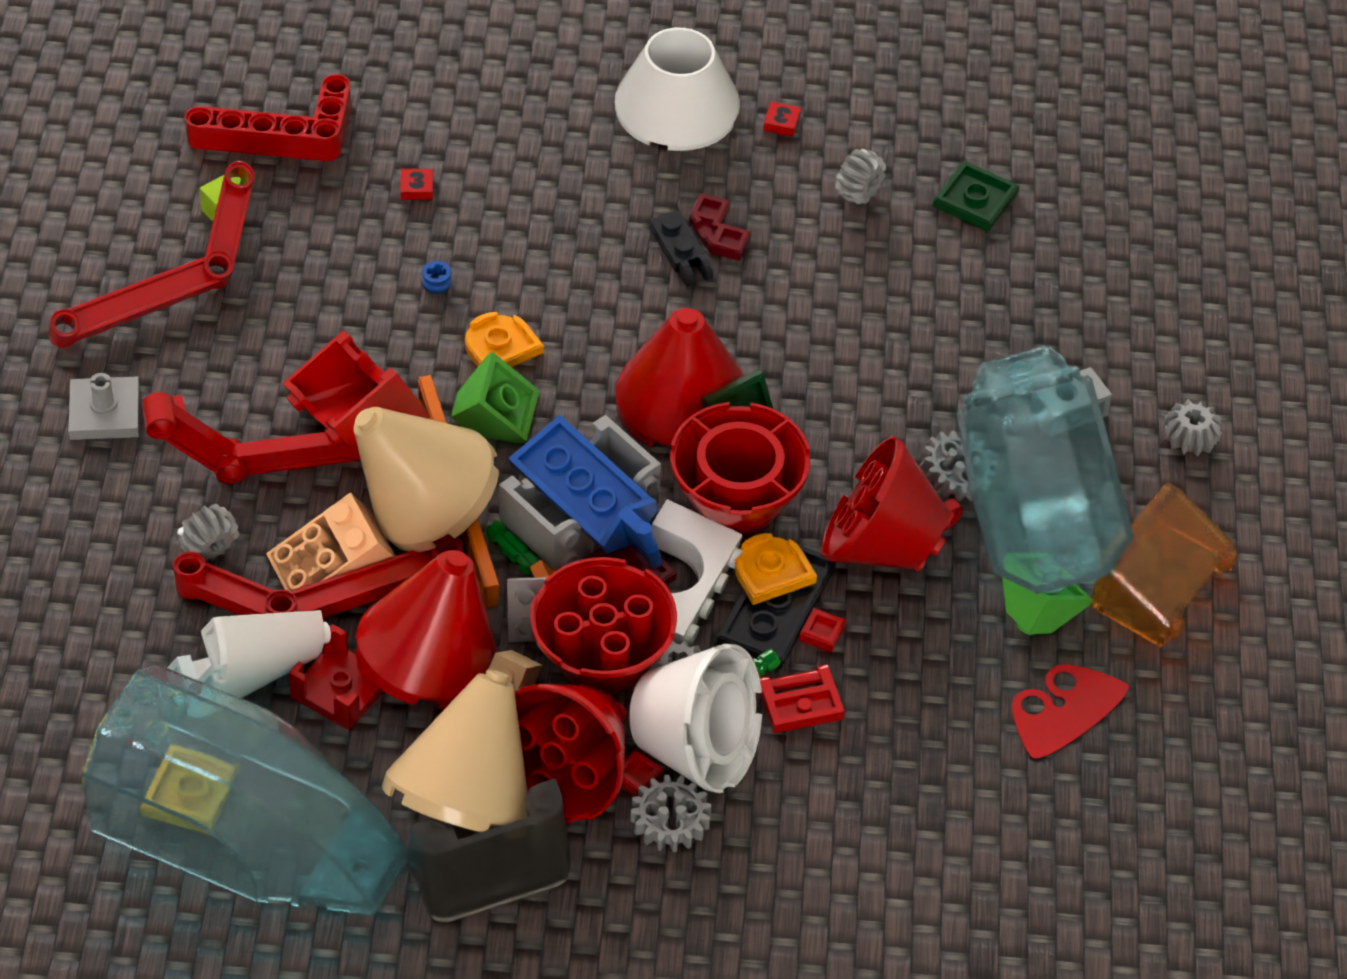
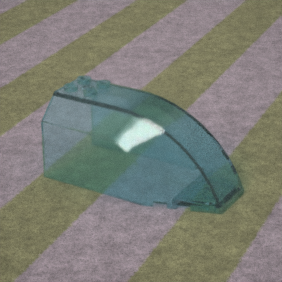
(1042, 472)
(235, 798)

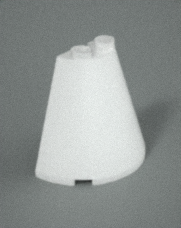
(255, 649)

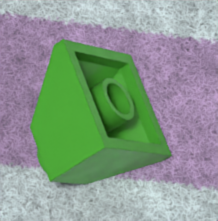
(496, 402)
(1043, 611)

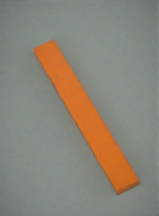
(473, 535)

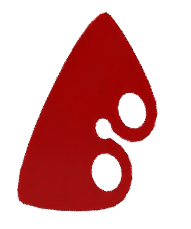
(1083, 708)

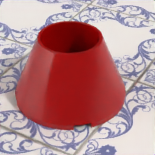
(743, 446)

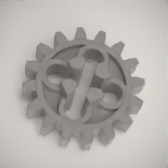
(946, 453)
(686, 824)

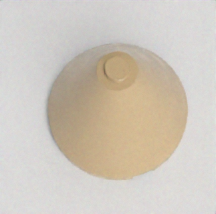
(423, 476)
(467, 760)

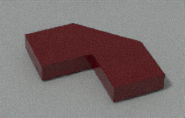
(719, 239)

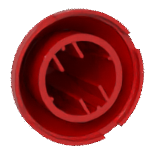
(671, 376)
(428, 633)

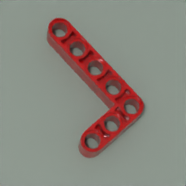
(275, 133)

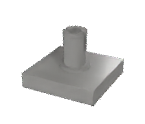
(104, 407)

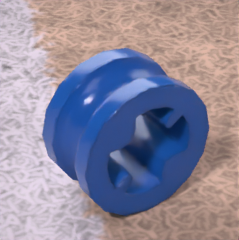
(433, 269)

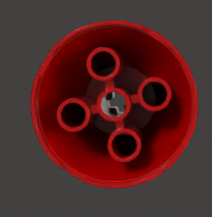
(890, 515)
(603, 622)
(577, 740)

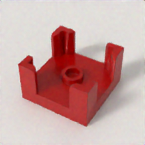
(334, 683)

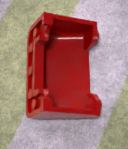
(342, 384)

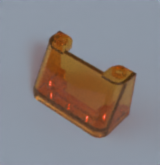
(1163, 566)

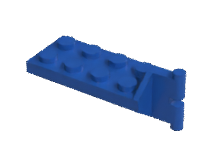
(589, 489)

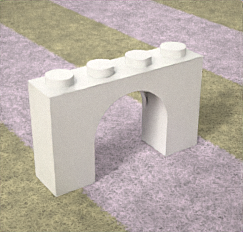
(710, 553)

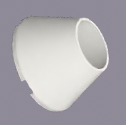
(677, 93)
(700, 715)

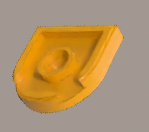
(503, 335)
(772, 567)

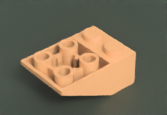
(330, 545)

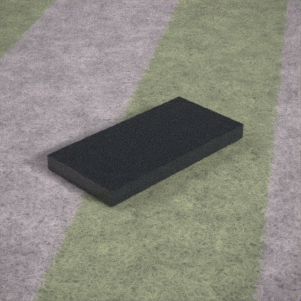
(777, 621)

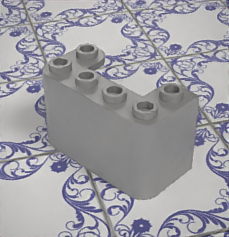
(549, 531)

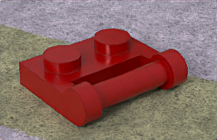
(802, 706)

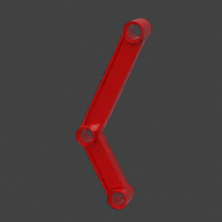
(170, 286)
(228, 456)
(332, 596)

